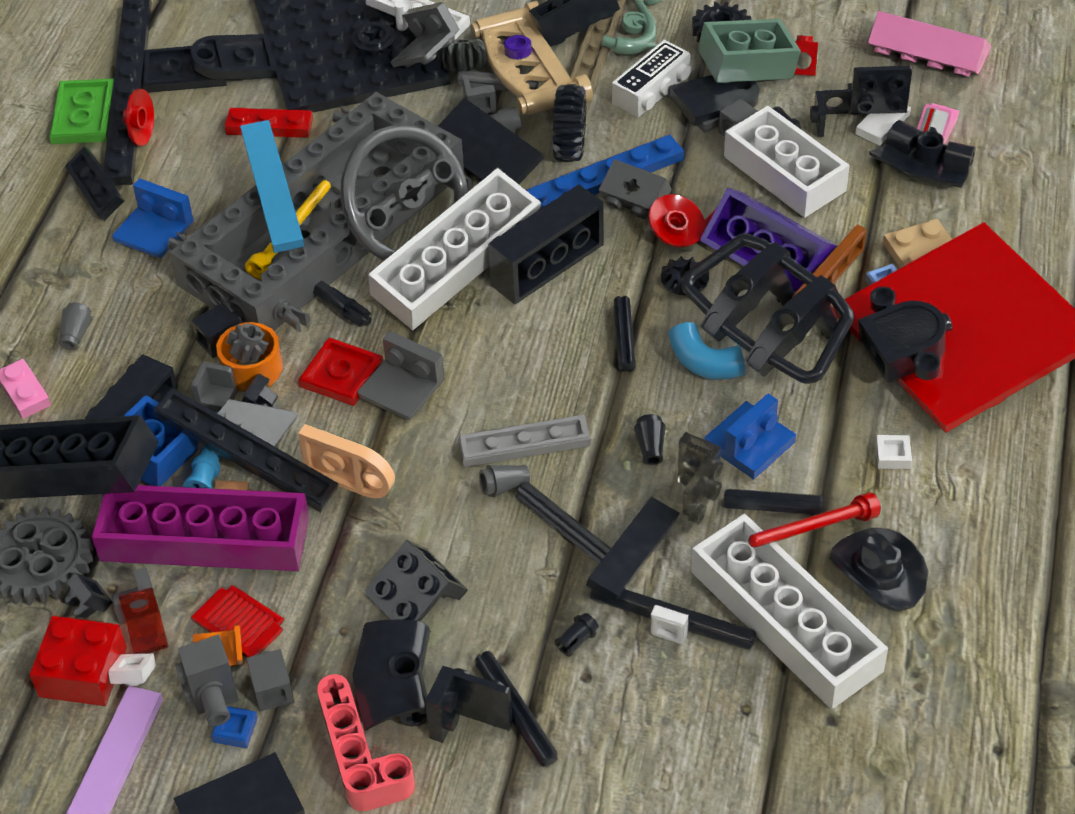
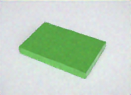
(82, 111)

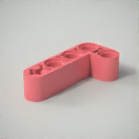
(352, 741)

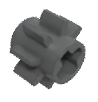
(247, 342)

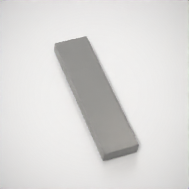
(524, 440)

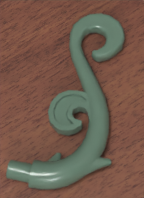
(633, 23)

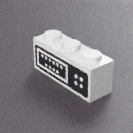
(650, 78)

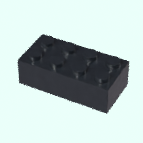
(546, 244)

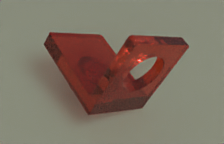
(144, 623)

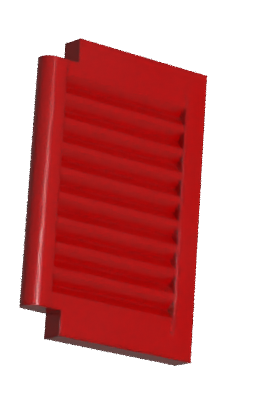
(234, 607)

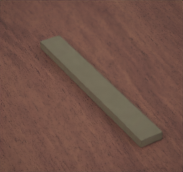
(592, 55)

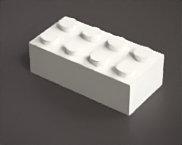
(786, 161)

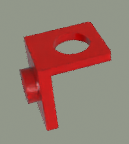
(807, 46)

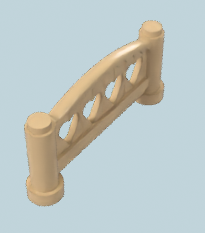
(547, 65)

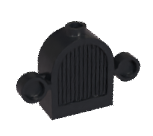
(904, 336)

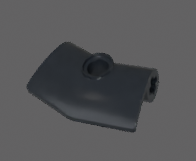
(925, 155)
(380, 688)

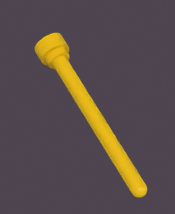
(261, 261)

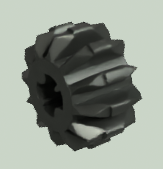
(464, 55)

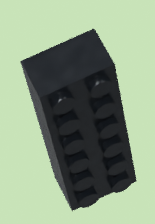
(74, 457)

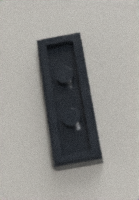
(94, 183)

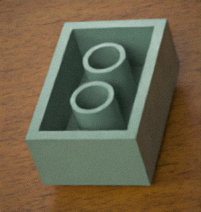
(748, 50)

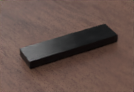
(632, 549)

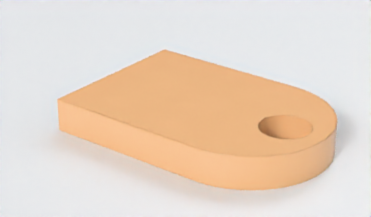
(346, 462)

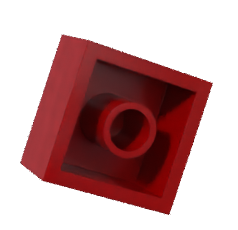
(77, 660)

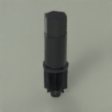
(346, 306)

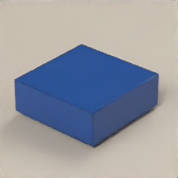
(237, 730)

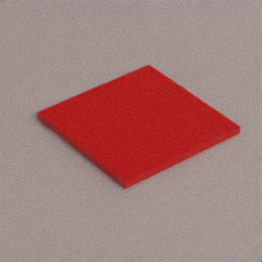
(1003, 321)

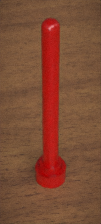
(863, 508)

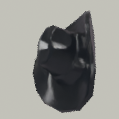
(883, 566)

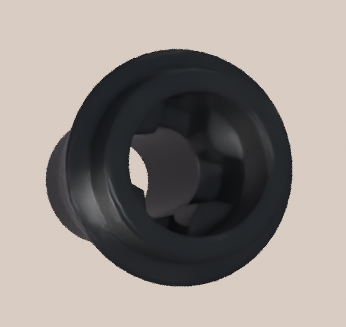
(650, 436)

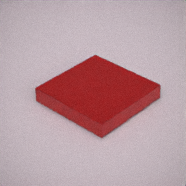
(340, 371)

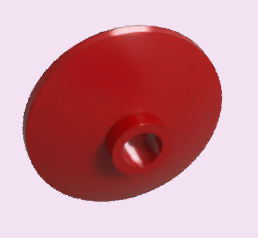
(139, 117)
(680, 212)

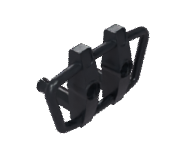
(805, 309)

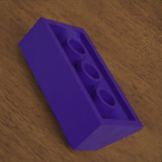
(743, 214)

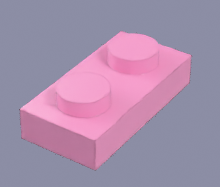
(23, 389)

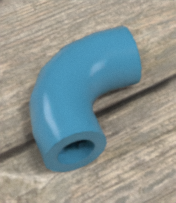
(702, 359)

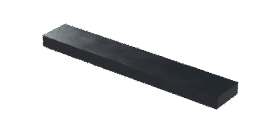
(244, 448)

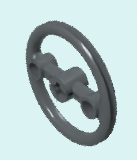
(359, 221)

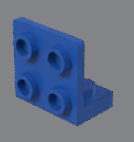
(155, 220)

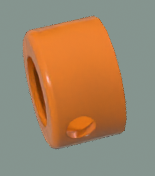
(244, 375)

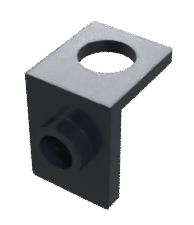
(821, 109)

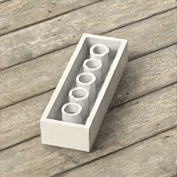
(449, 250)
(789, 612)

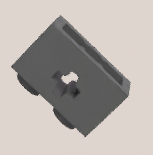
(627, 179)

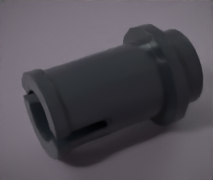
(582, 629)

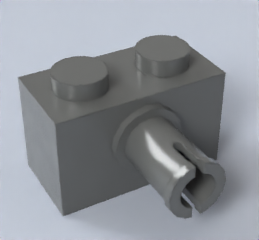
(207, 679)

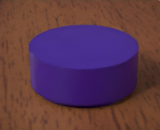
(517, 47)

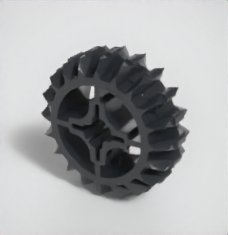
(569, 123)

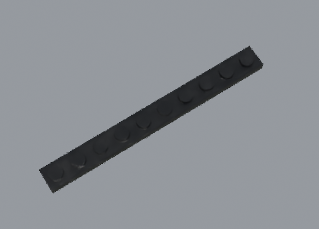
(129, 69)

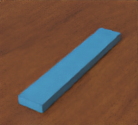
(272, 186)

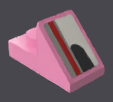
(938, 119)

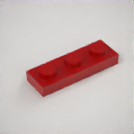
(282, 122)

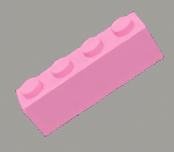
(930, 43)

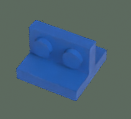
(752, 436)

